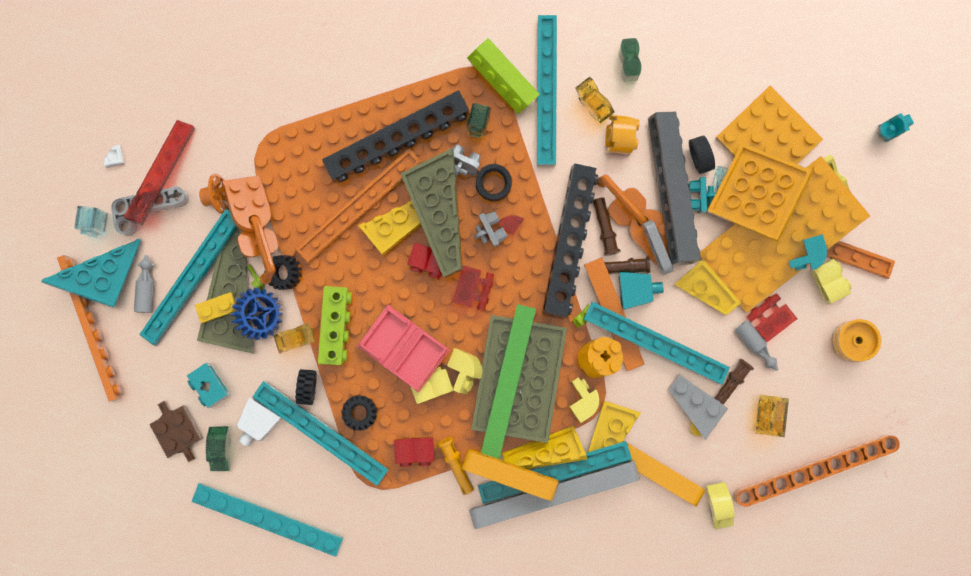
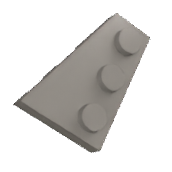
(698, 405)

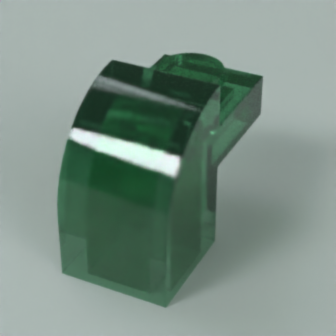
(217, 448)

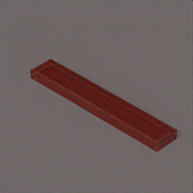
(159, 172)

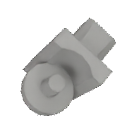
(464, 164)
(489, 220)

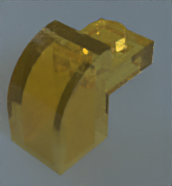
(593, 101)
(294, 338)

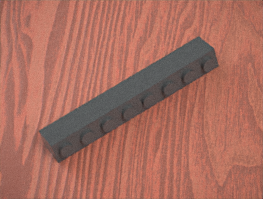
(673, 188)

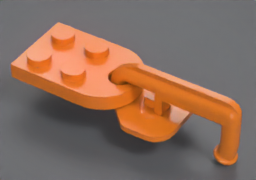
(248, 201)
(631, 211)

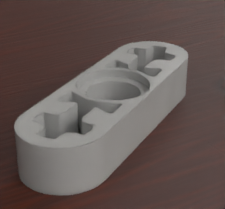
(657, 247)

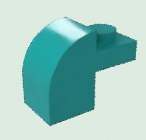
(815, 254)

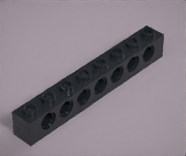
(453, 101)
(588, 176)

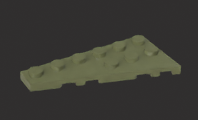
(228, 277)

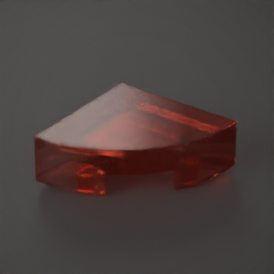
(511, 223)

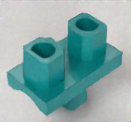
(895, 126)
(700, 186)

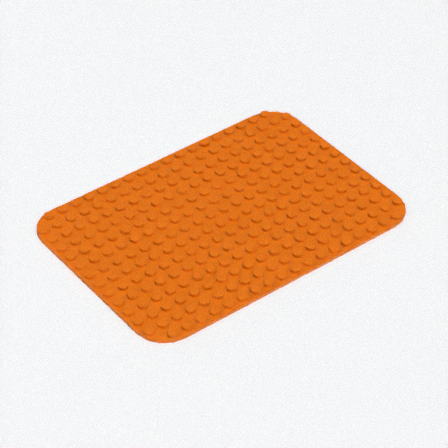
(306, 197)

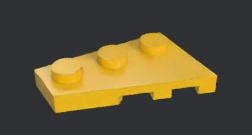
(708, 287)

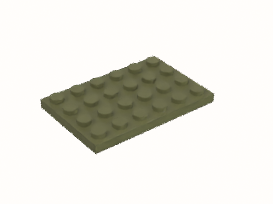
(537, 382)

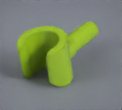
(256, 283)
(578, 320)

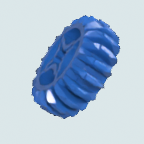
(272, 309)

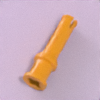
(452, 457)

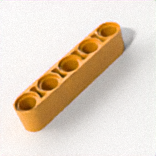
(510, 474)
(666, 477)

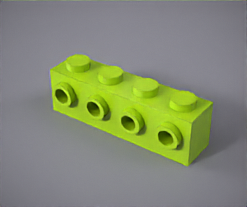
(503, 76)
(333, 325)

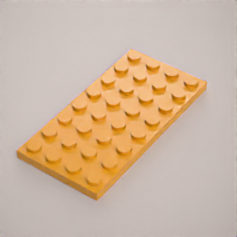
(758, 265)

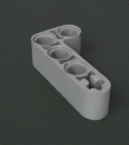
(168, 203)

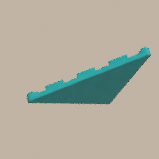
(99, 277)

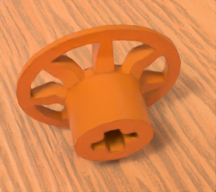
(213, 194)

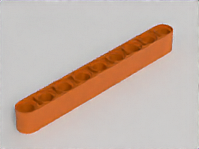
(825, 470)

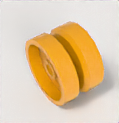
(864, 332)

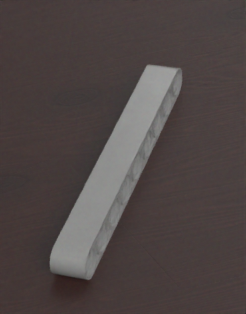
(565, 492)

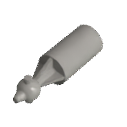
(144, 288)
(756, 343)

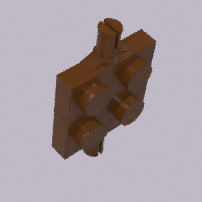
(176, 431)

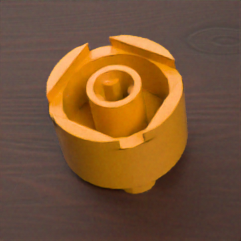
(621, 134)
(600, 357)

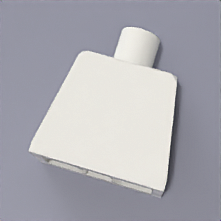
(256, 422)

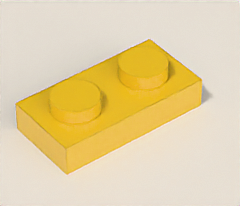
(215, 307)

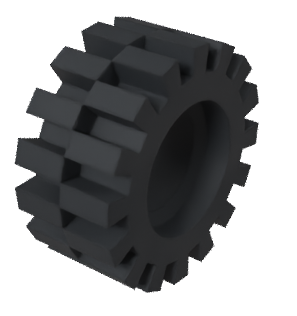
(293, 272)
(305, 387)
(347, 412)

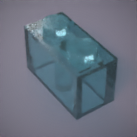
(90, 221)

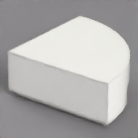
(114, 157)

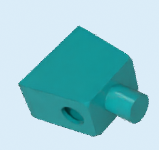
(637, 289)

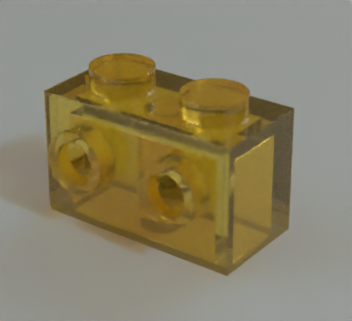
(772, 415)

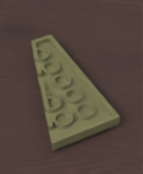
(436, 204)

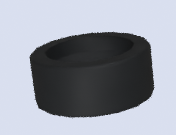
(702, 154)
(493, 168)

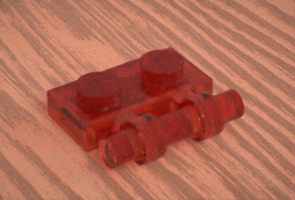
(467, 286)
(774, 323)

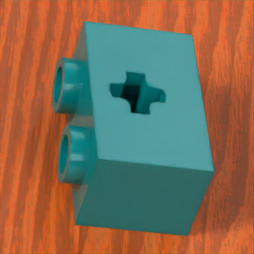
(203, 375)

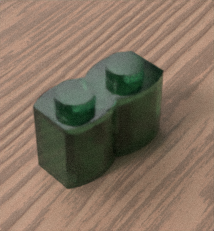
(628, 55)
(478, 120)

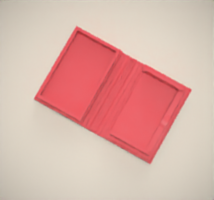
(403, 348)

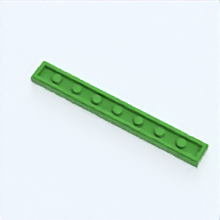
(508, 381)

